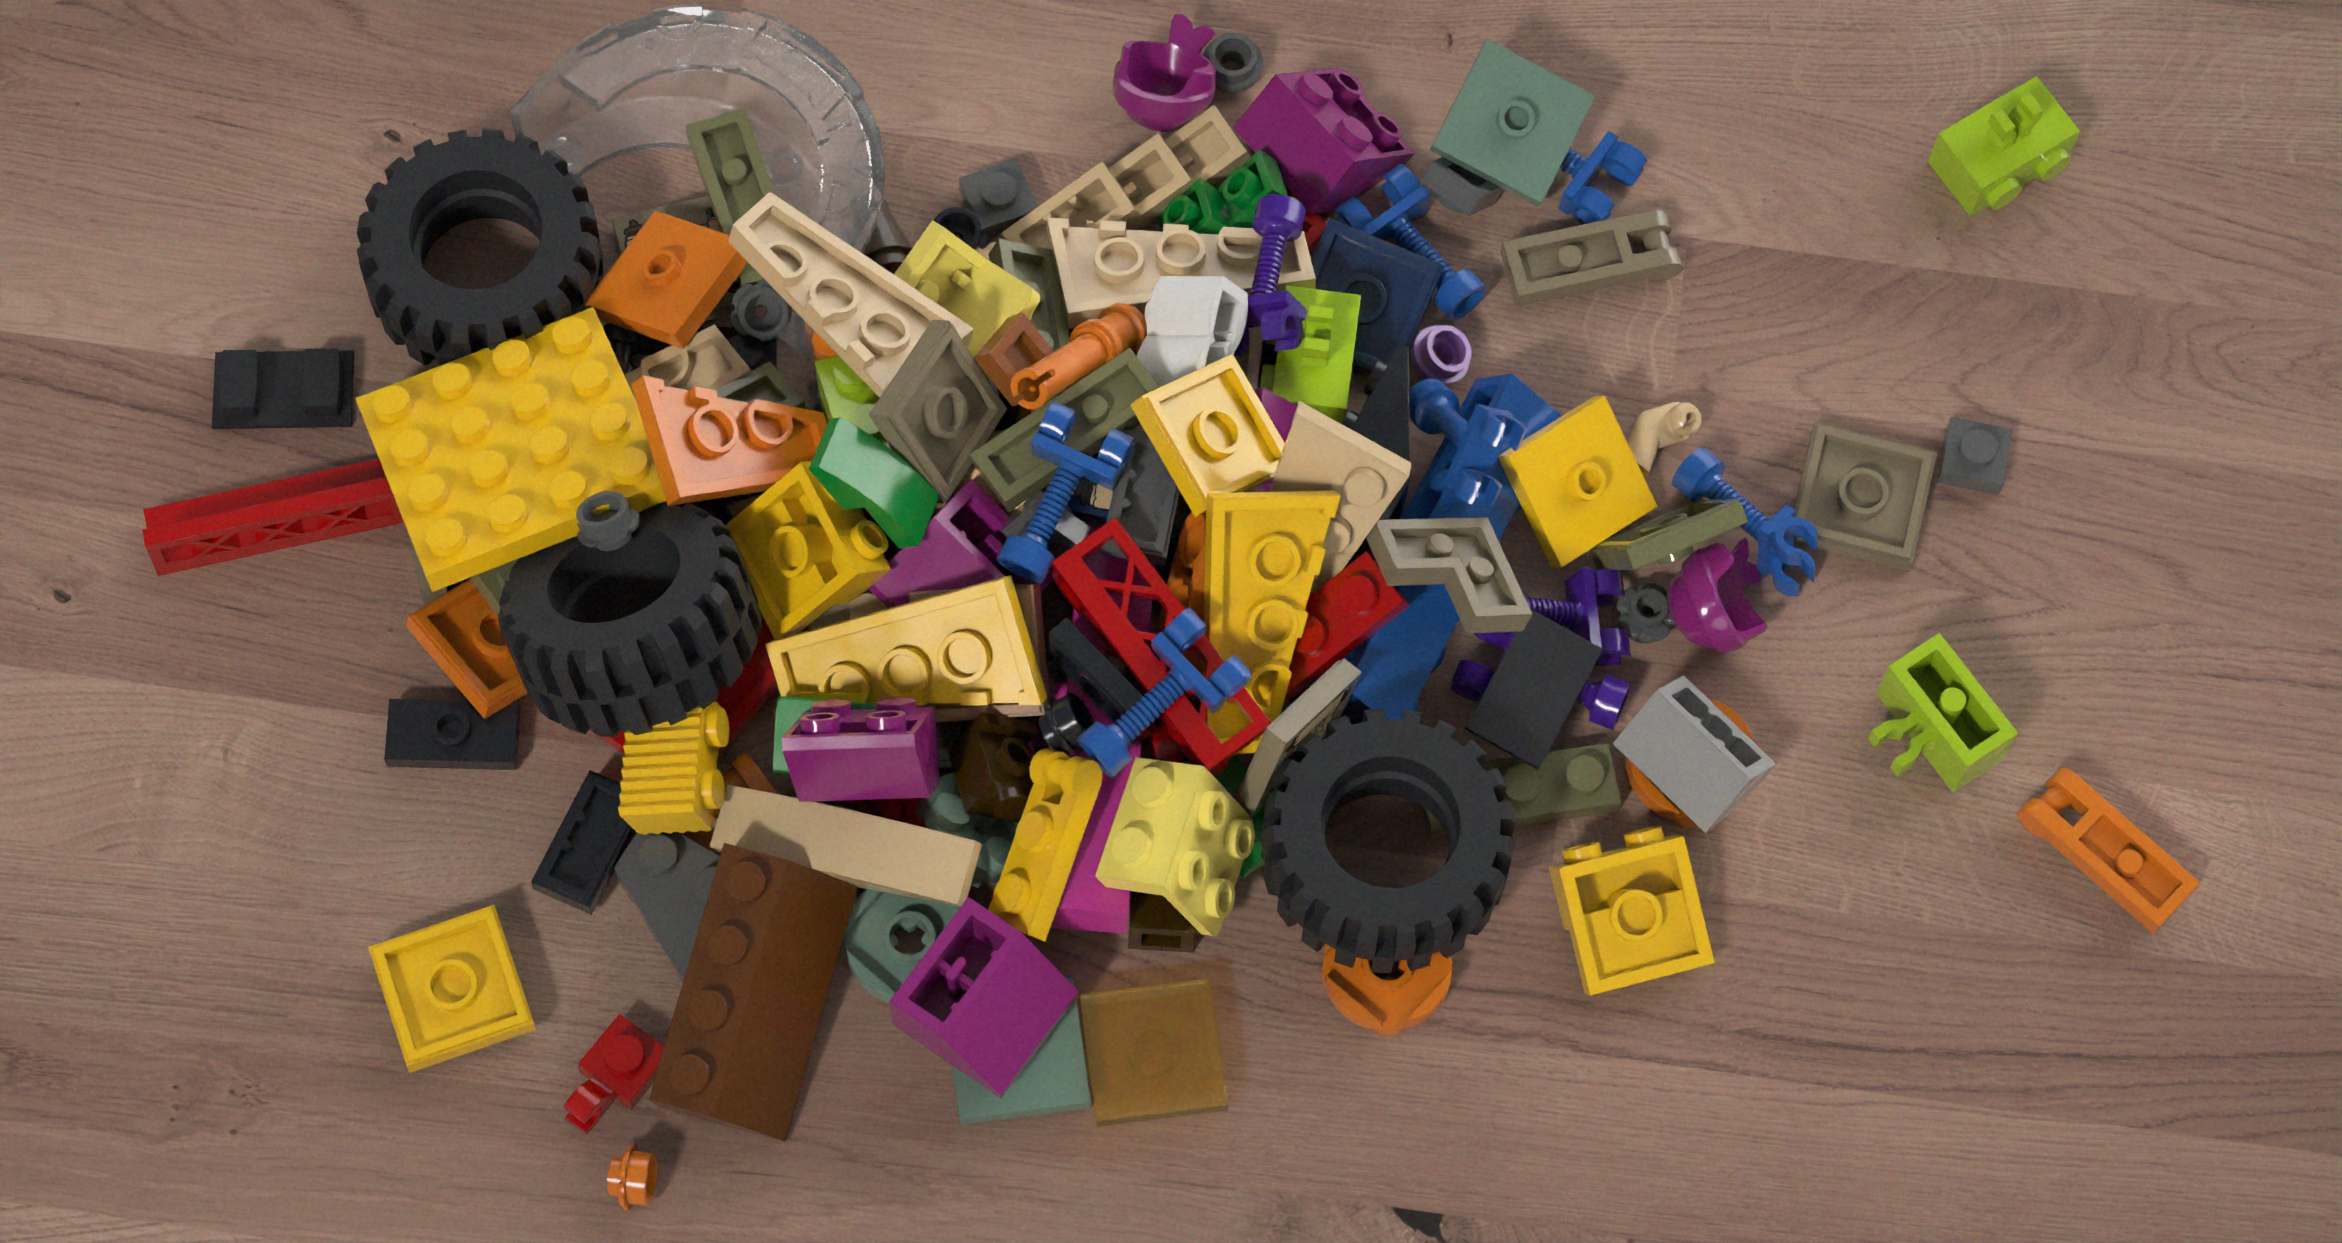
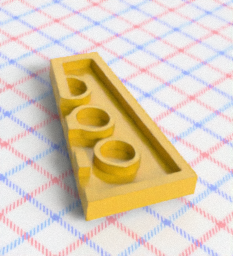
(1257, 588)
(938, 650)

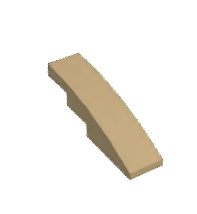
(1141, 182)
(850, 845)

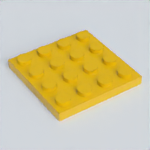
(509, 446)

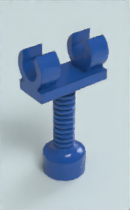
(1617, 158)
(1457, 291)
(1436, 410)
(1702, 477)
(1028, 553)
(1110, 743)

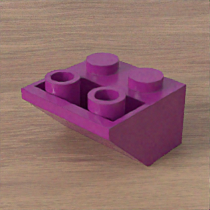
(1323, 136)
(954, 552)
(863, 751)
(982, 998)

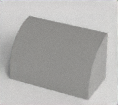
(1693, 753)

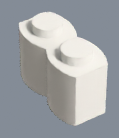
(1191, 325)

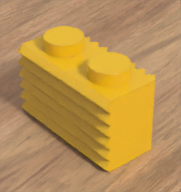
(674, 774)

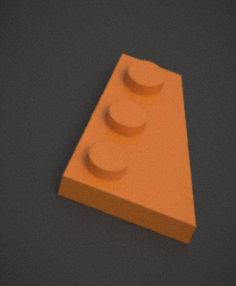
(721, 445)

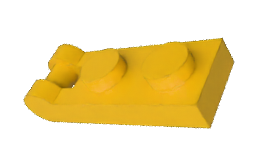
(1046, 841)

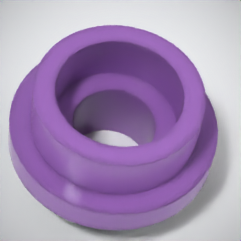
(1450, 345)

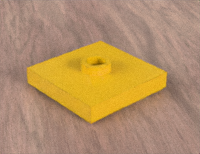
(1211, 432)
(1577, 481)
(451, 988)

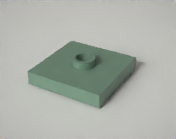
(1512, 122)
(1048, 1084)

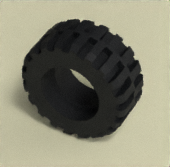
(464, 183)
(633, 628)
(1403, 762)

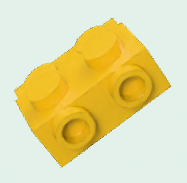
(805, 551)
(1631, 910)

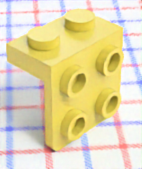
(965, 284)
(1178, 840)

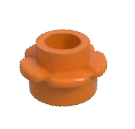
(633, 1177)

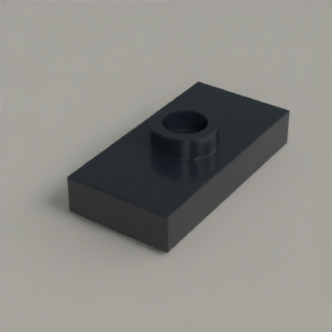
(1098, 675)
(450, 735)
(585, 846)

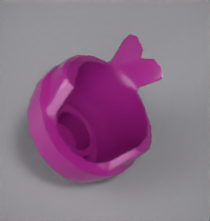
(1169, 82)
(1709, 598)

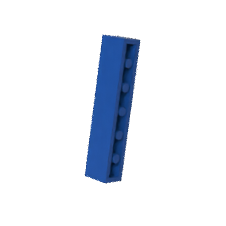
(1413, 643)

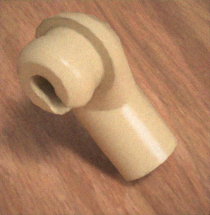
(1662, 428)

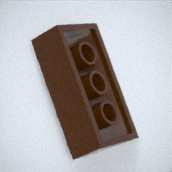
(753, 993)

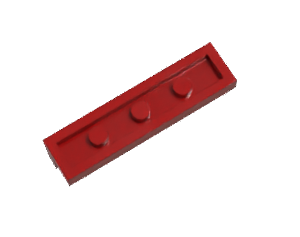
(269, 517)
(1118, 635)

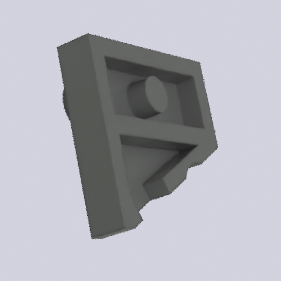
(670, 886)

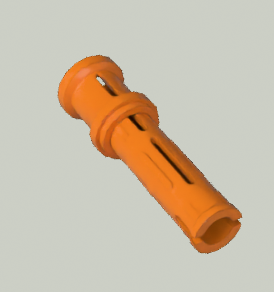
(1088, 349)

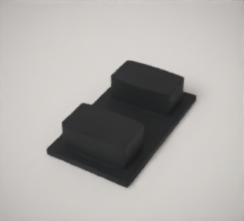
(283, 389)
(1533, 689)

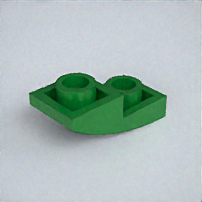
(1229, 205)
(871, 476)

